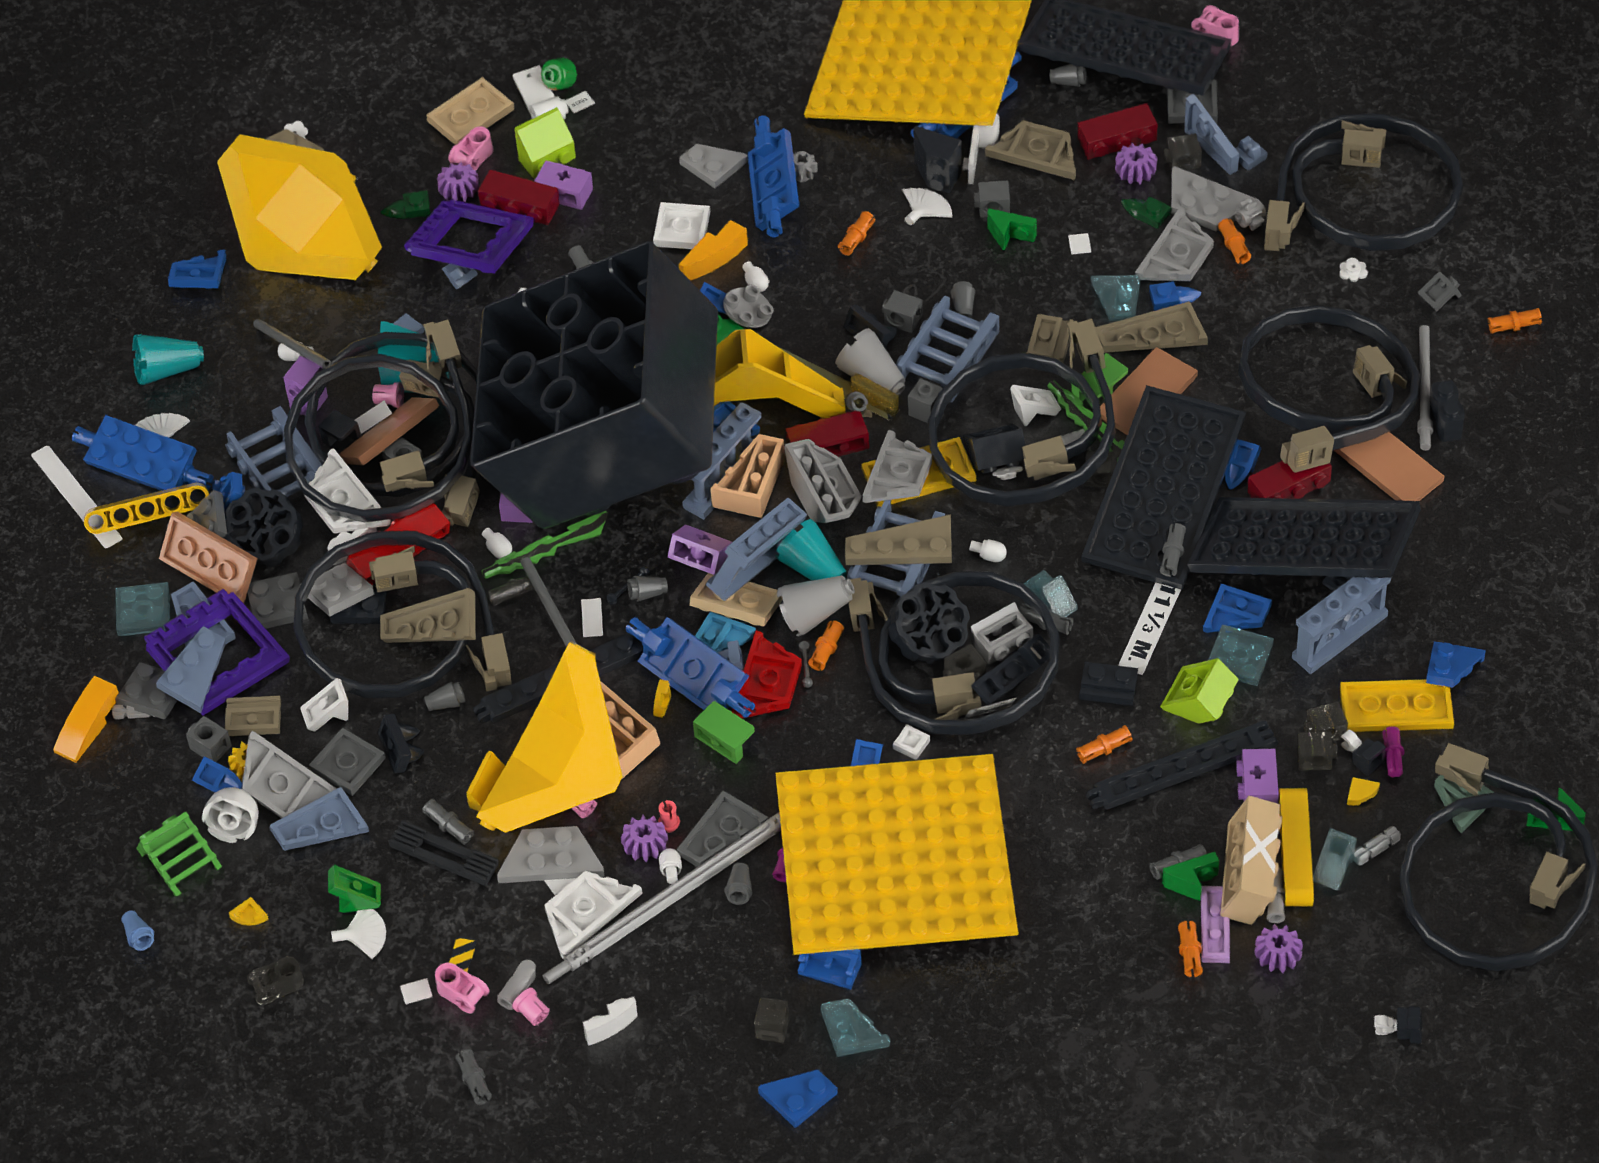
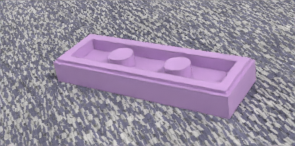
(1214, 928)

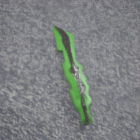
(1079, 414)
(547, 546)

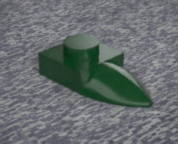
(411, 206)
(1150, 211)

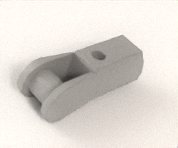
(519, 982)

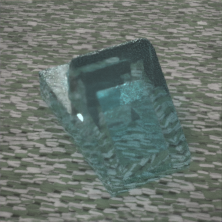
(1053, 593)
(1335, 858)

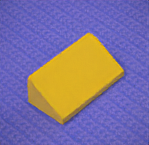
(484, 780)

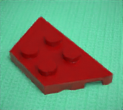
(771, 676)

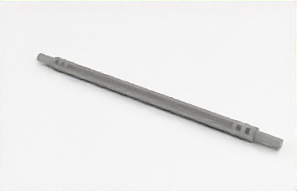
(665, 898)

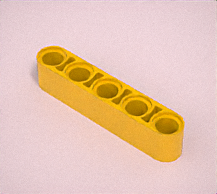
(132, 506)
(1296, 847)

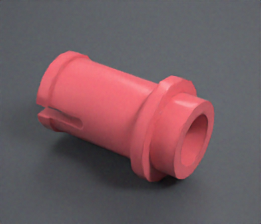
(668, 816)

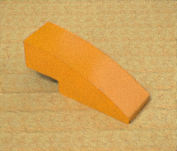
(714, 251)
(86, 719)

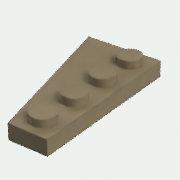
(1161, 328)
(905, 544)
(437, 619)

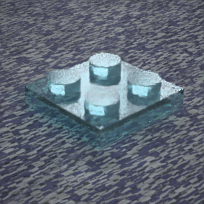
(142, 608)
(1242, 653)

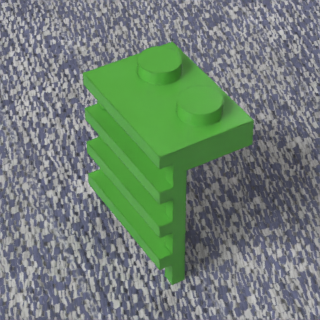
(170, 834)

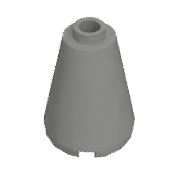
(872, 361)
(813, 601)

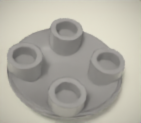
(748, 307)

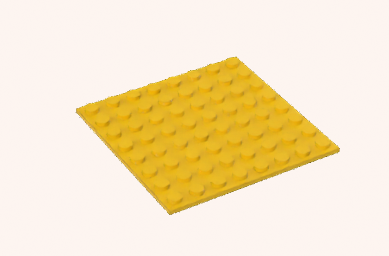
(918, 61)
(895, 854)

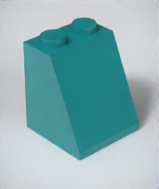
(404, 352)

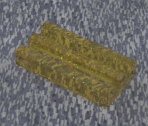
(876, 394)

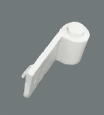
(536, 95)
(981, 137)

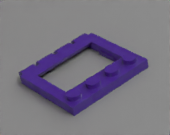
(445, 215)
(248, 670)

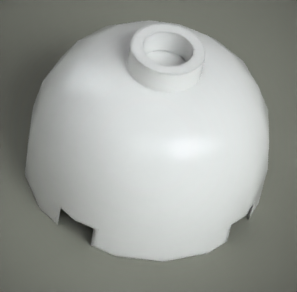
(231, 814)

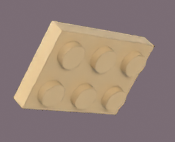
(473, 107)
(750, 603)

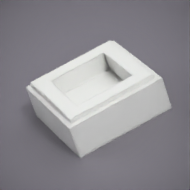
(911, 742)

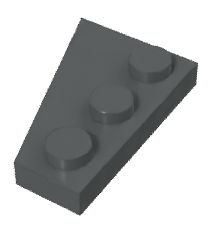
(718, 828)

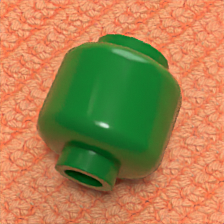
(558, 74)

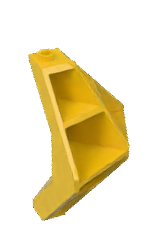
(297, 210)
(758, 369)
(563, 753)

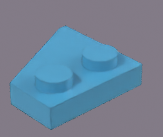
(719, 630)

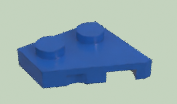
(198, 272)
(1237, 610)
(1451, 663)
(798, 1095)

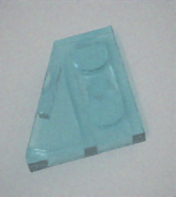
(1117, 295)
(850, 1029)

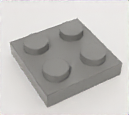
(339, 589)

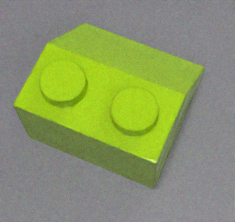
(542, 140)
(1200, 691)

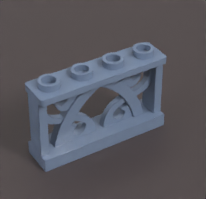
(755, 549)
(1339, 620)

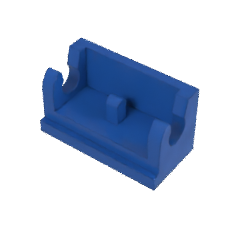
(832, 967)

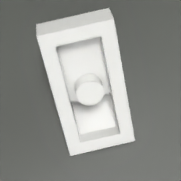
(1031, 401)
(325, 705)

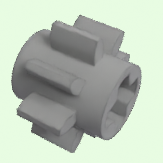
(804, 166)
(1250, 213)

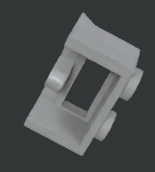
(1007, 643)

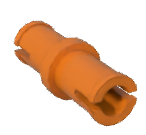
(856, 233)
(1234, 241)
(1514, 320)
(826, 645)
(1104, 744)
(1190, 949)

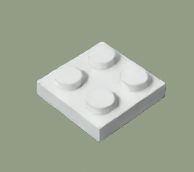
(681, 225)

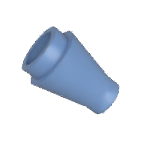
(137, 931)

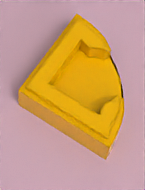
(662, 698)
(1361, 791)
(248, 913)

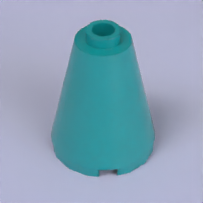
(163, 357)
(810, 553)

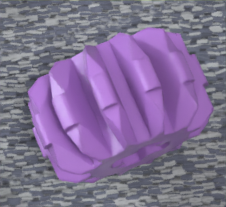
(1136, 163)
(458, 182)
(644, 838)
(1278, 948)

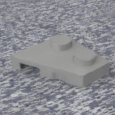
(712, 163)

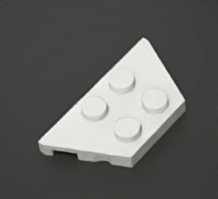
(342, 486)
(585, 908)

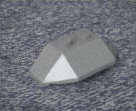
(821, 482)

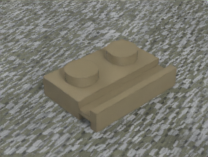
(1050, 337)
(254, 714)

